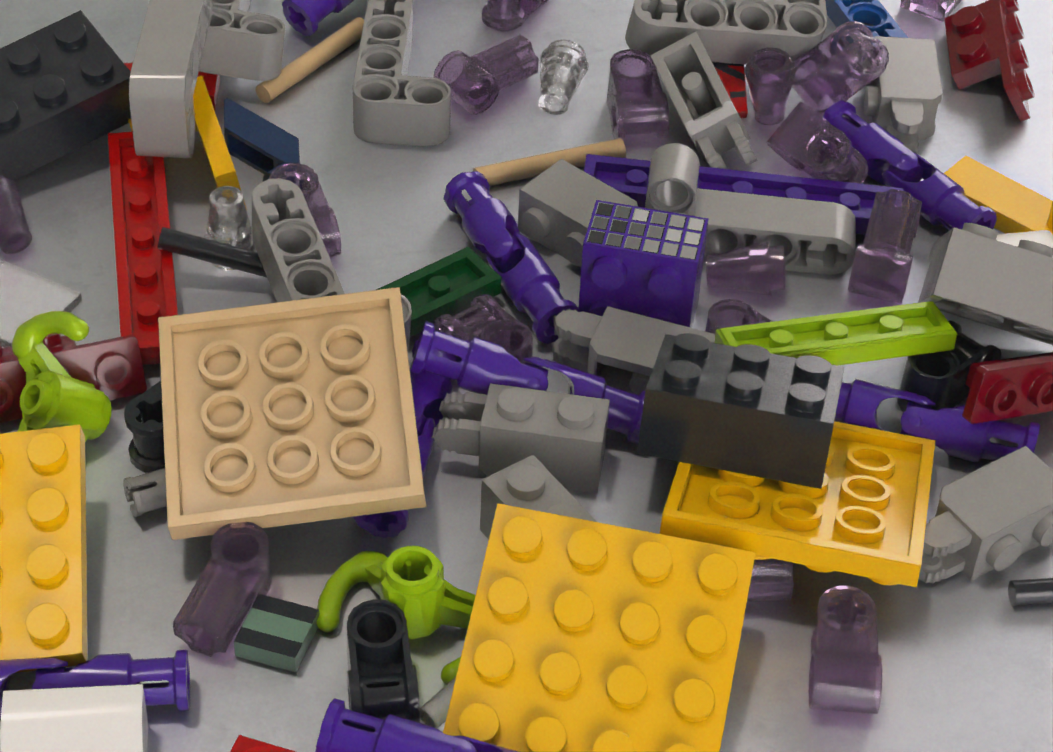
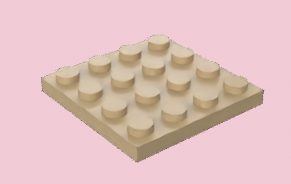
(288, 413)

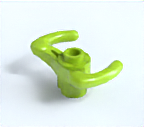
(50, 393)
(412, 581)

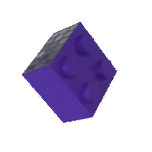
(642, 262)

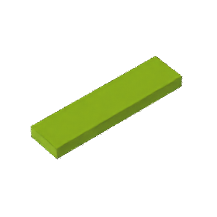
(851, 335)

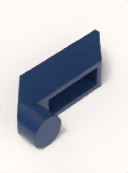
(257, 140)

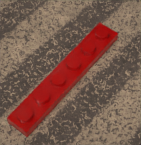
(142, 270)

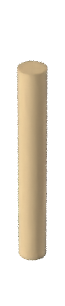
(311, 60)
(535, 165)

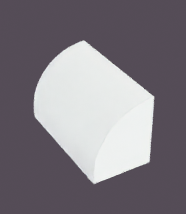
(75, 720)

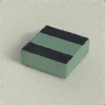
(276, 632)

